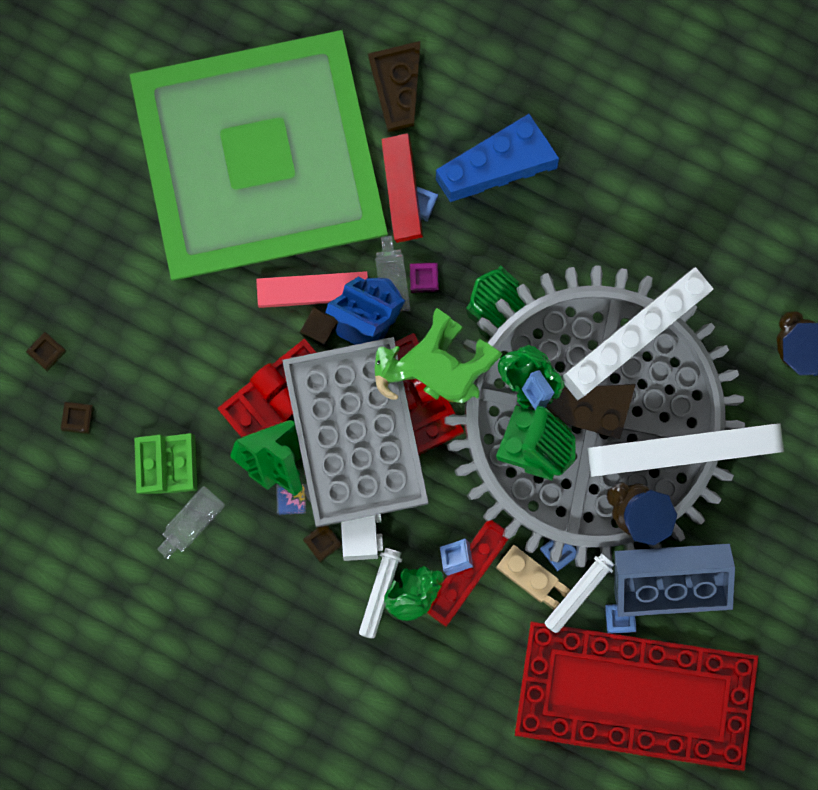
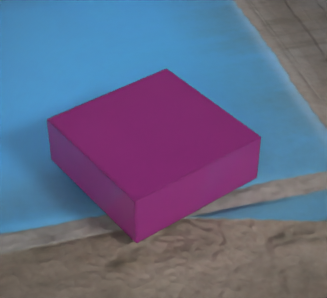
(424, 277)

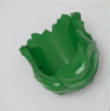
(520, 363)
(415, 596)

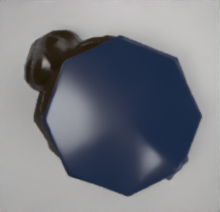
(798, 343)
(642, 512)

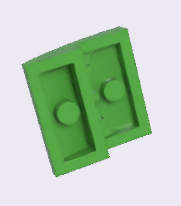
(165, 464)

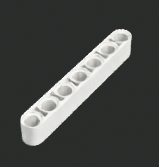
(685, 450)

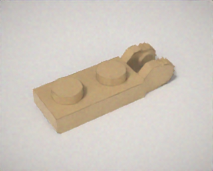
(531, 576)

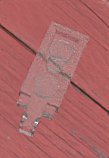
(391, 266)
(190, 522)

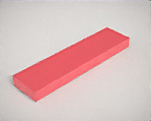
(303, 289)

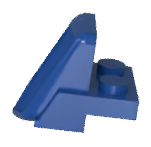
(366, 309)

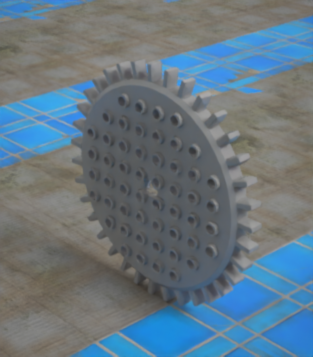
(693, 373)

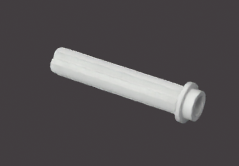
(382, 584)
(579, 593)

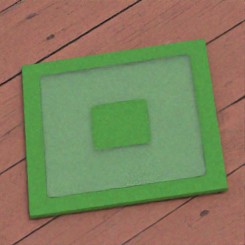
(257, 155)

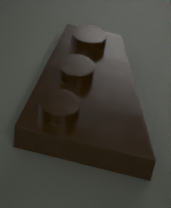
(396, 83)
(599, 411)

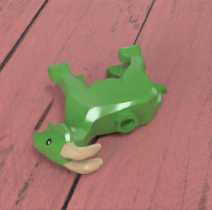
(434, 366)

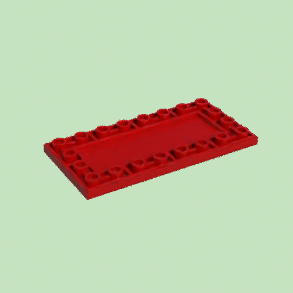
(637, 696)

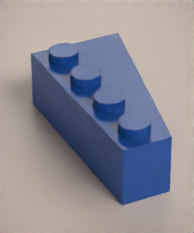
(502, 158)

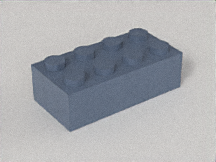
(674, 580)

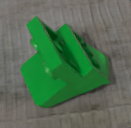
(487, 291)
(538, 443)
(271, 456)

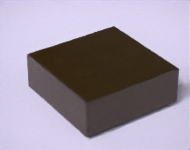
(319, 327)
(46, 351)
(77, 417)
(322, 542)

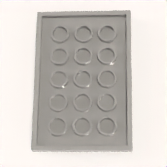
(351, 437)

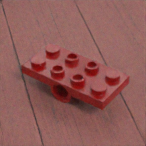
(265, 398)
(425, 411)

